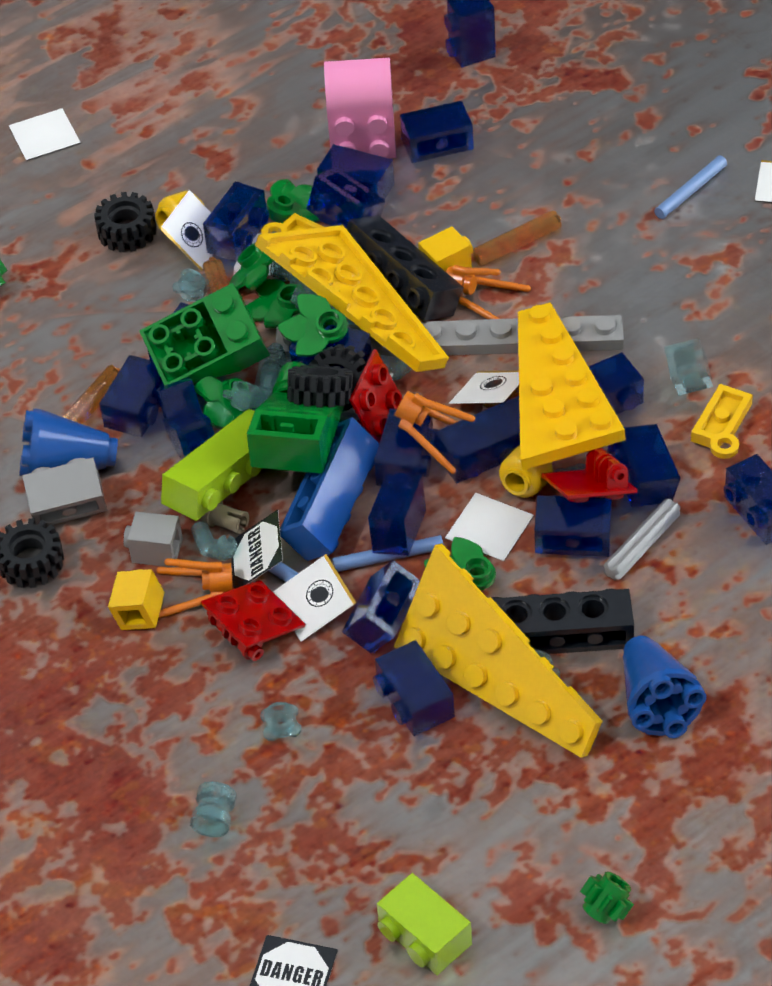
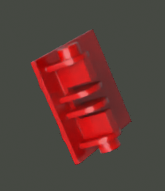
(375, 396)
(602, 477)
(251, 617)

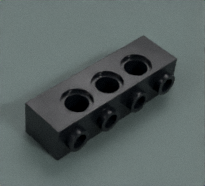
(413, 275)
(573, 620)

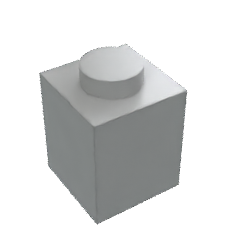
(153, 538)

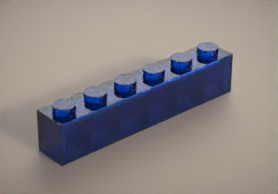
(496, 431)

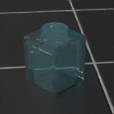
(688, 366)

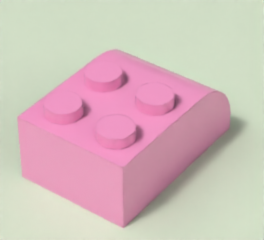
(361, 105)

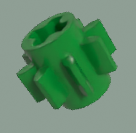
(606, 897)

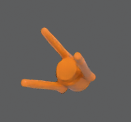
(467, 278)
(415, 409)
(215, 577)

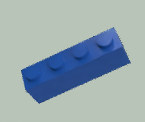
(327, 498)

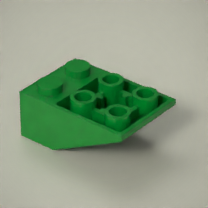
(205, 338)
(291, 435)

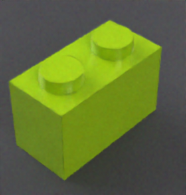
(423, 924)

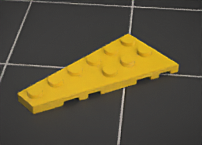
(341, 272)
(558, 395)
(491, 657)

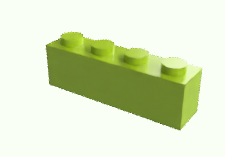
(210, 471)

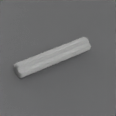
(641, 539)

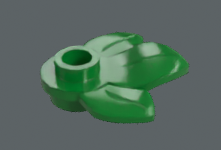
(289, 199)
(253, 268)
(273, 303)
(309, 326)
(217, 407)
(470, 556)

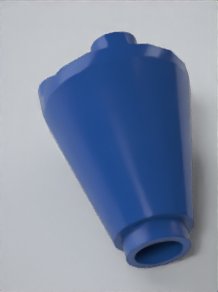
(58, 440)
(659, 689)

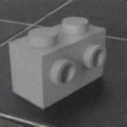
(65, 491)

